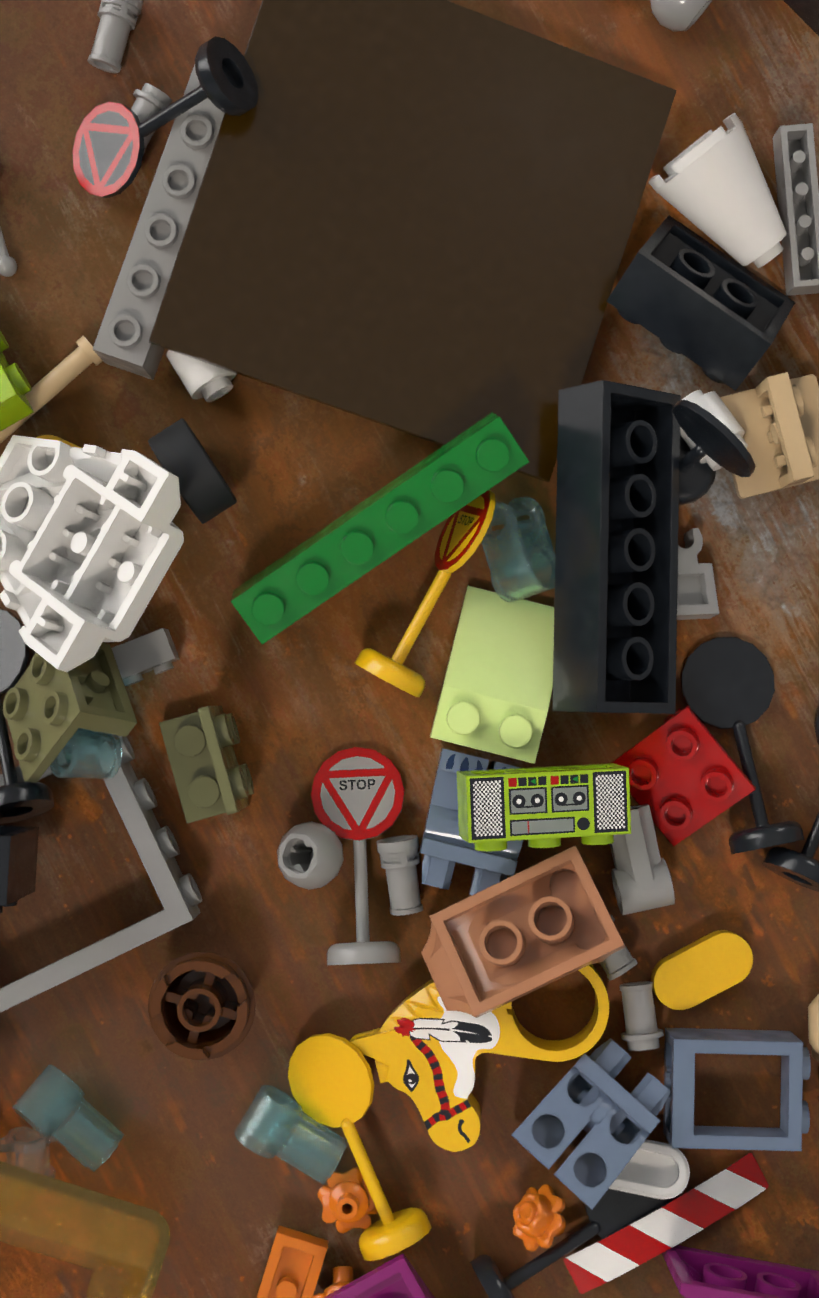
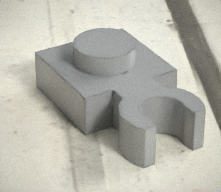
(695, 581)

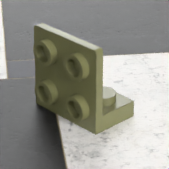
(52, 705)
(206, 763)

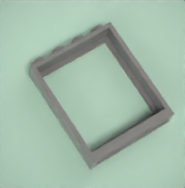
(157, 852)

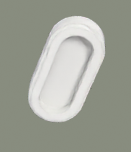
(654, 1172)

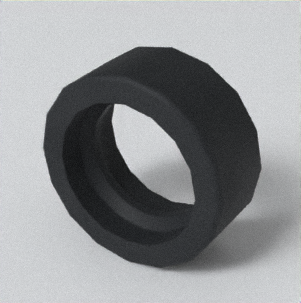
(198, 476)

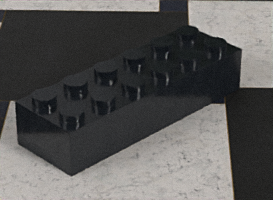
(616, 550)

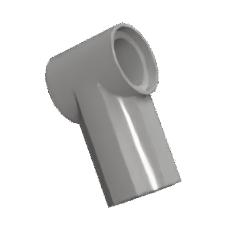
(640, 874)

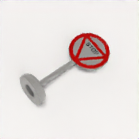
(359, 798)

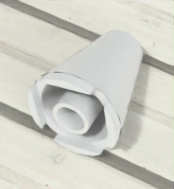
(725, 194)

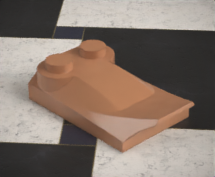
(519, 935)

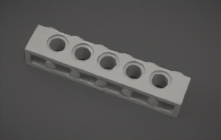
(156, 241)

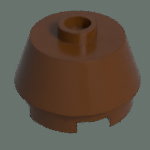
(201, 1006)

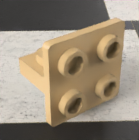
(780, 432)

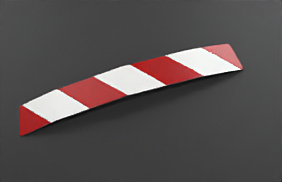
(667, 1225)

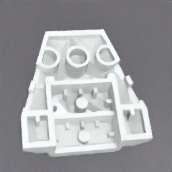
(82, 543)

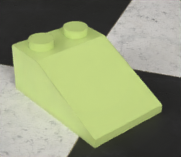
(498, 676)

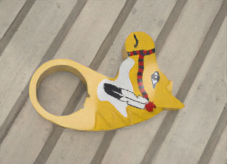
(435, 1054)

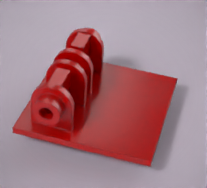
(683, 775)

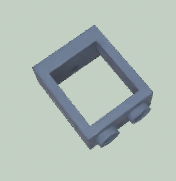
(680, 1079)

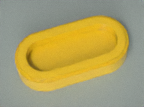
(702, 969)

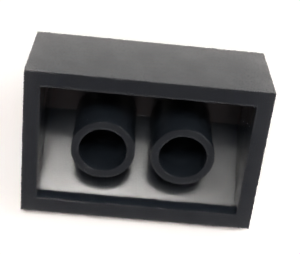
(701, 303)

